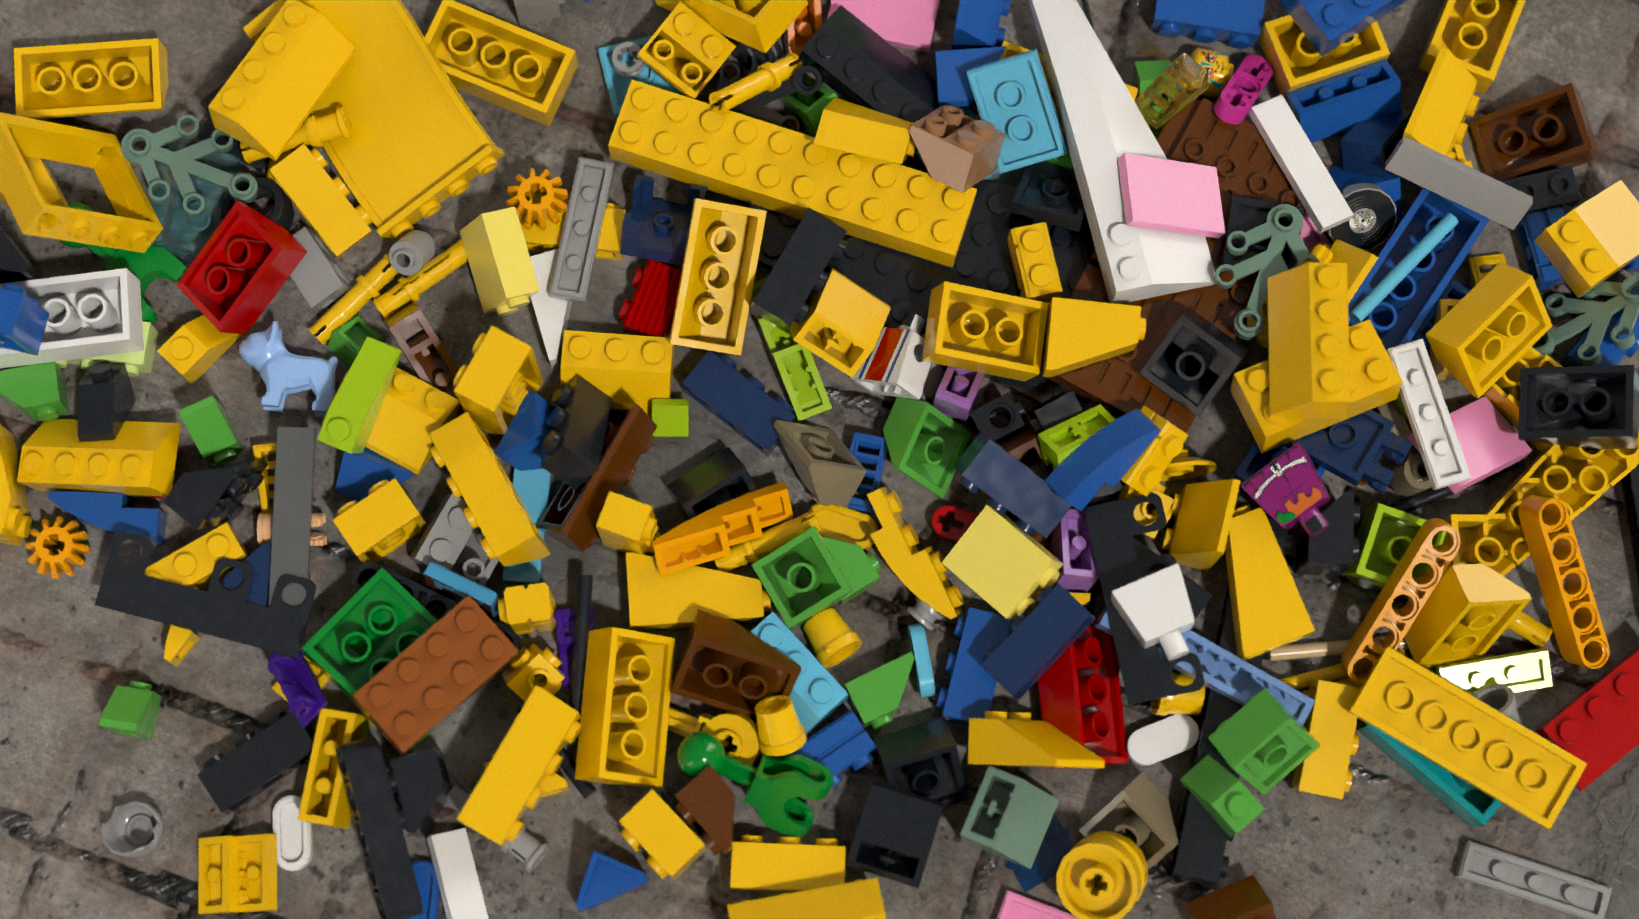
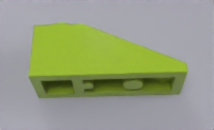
(360, 397)

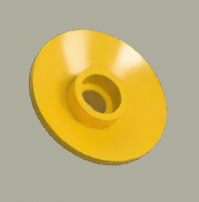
(1187, 467)

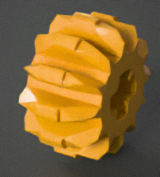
(551, 198)
(64, 561)

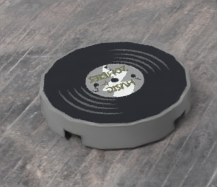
(1372, 218)

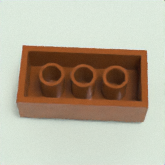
(435, 675)

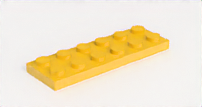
(1467, 738)

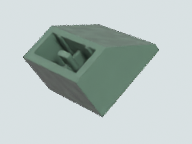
(1009, 817)

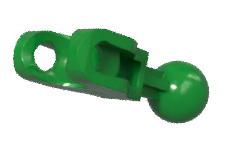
(147, 266)
(771, 785)

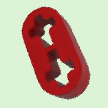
(961, 517)

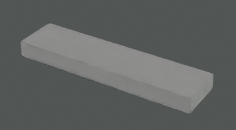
(1458, 182)
(582, 230)
(1533, 882)

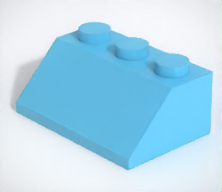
(815, 691)

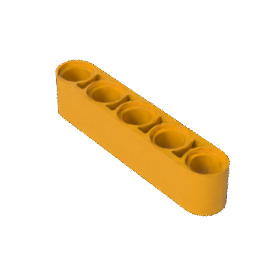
(1551, 569)
(1398, 584)

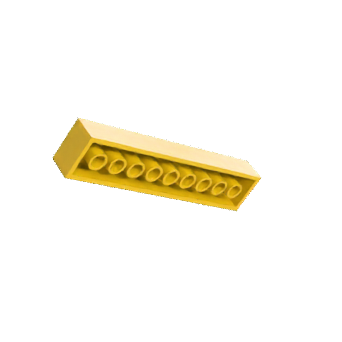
(790, 173)

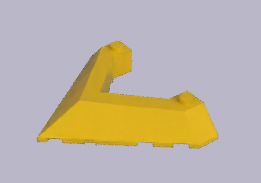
(1558, 472)

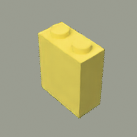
(499, 261)
(1003, 564)

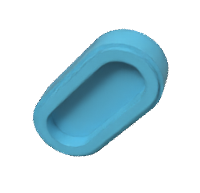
(922, 660)

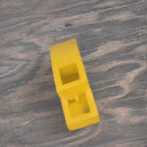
(918, 570)

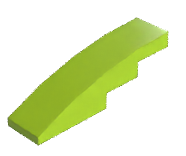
(794, 367)

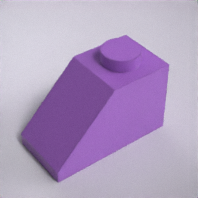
(957, 392)
(1074, 549)

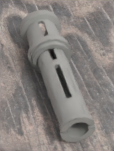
(525, 847)

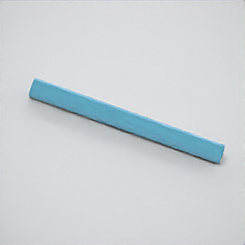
(1403, 268)

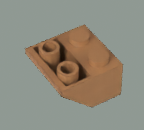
(957, 147)

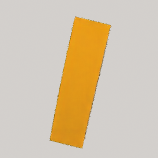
(715, 530)

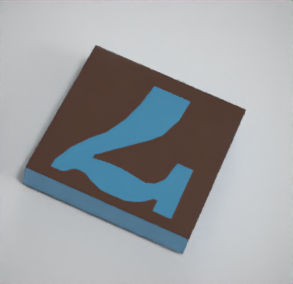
(458, 587)

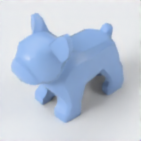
(288, 373)

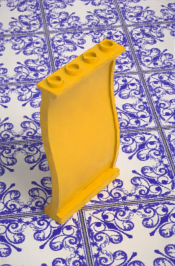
(408, 121)

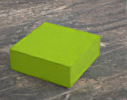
(671, 417)

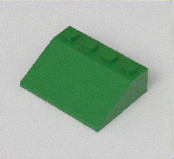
(368, 634)

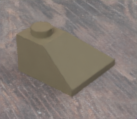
(821, 462)
(1140, 814)

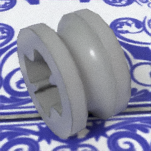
(621, 68)
(924, 614)

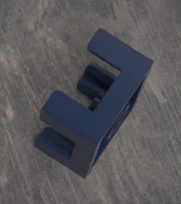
(655, 226)

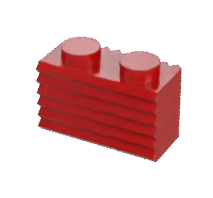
(653, 302)

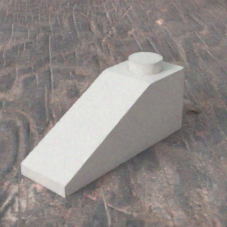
(550, 312)

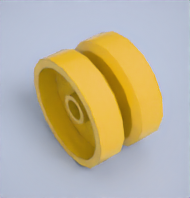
(1122, 871)

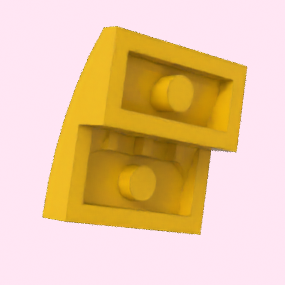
(237, 874)

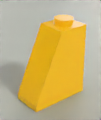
(864, 132)
(1088, 333)

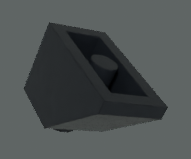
(104, 401)

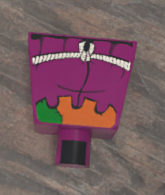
(1291, 491)

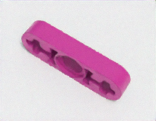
(1243, 99)

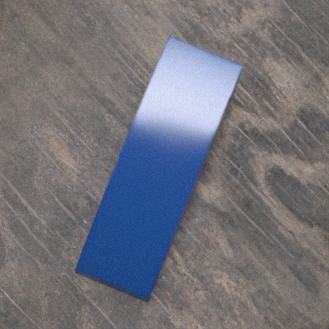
(1102, 458)
(112, 513)

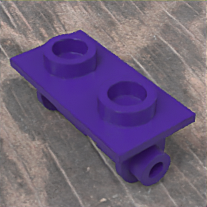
(298, 686)

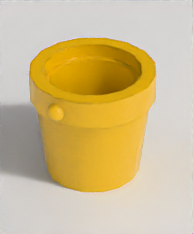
(831, 638)
(1179, 704)
(779, 726)

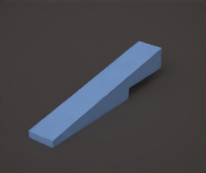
(1229, 673)

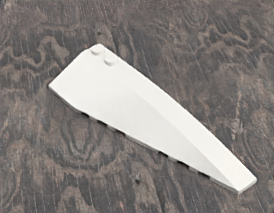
(1100, 127)

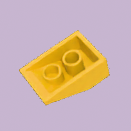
(1594, 238)
(14, 505)
(1201, 523)
(1024, 743)

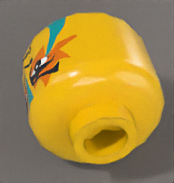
(1218, 69)

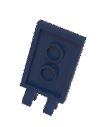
(1355, 447)

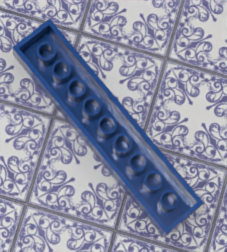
(1410, 302)

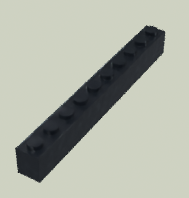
(1200, 838)

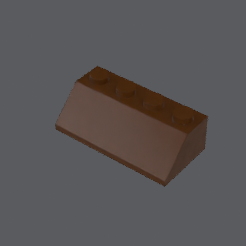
(575, 513)

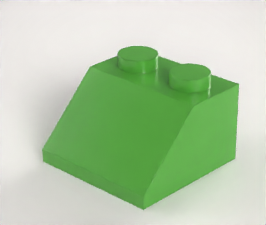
(802, 578)
(1263, 741)

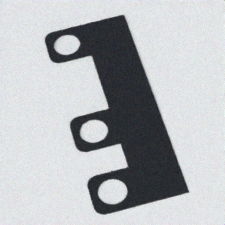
(1111, 533)
(212, 612)

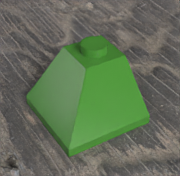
(924, 444)

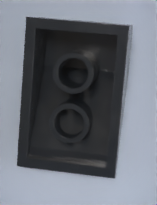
(1580, 406)

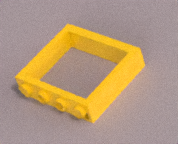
(136, 220)

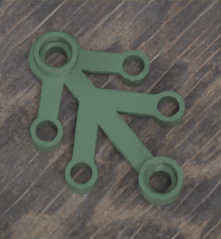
(184, 163)
(1268, 262)
(1596, 316)

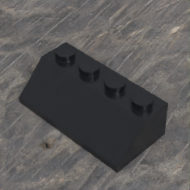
(869, 69)

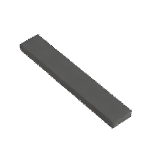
(292, 512)

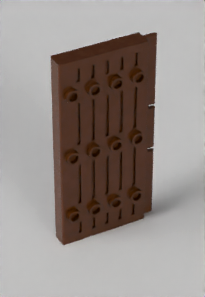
(1243, 170)

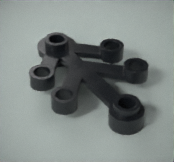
(754, 105)

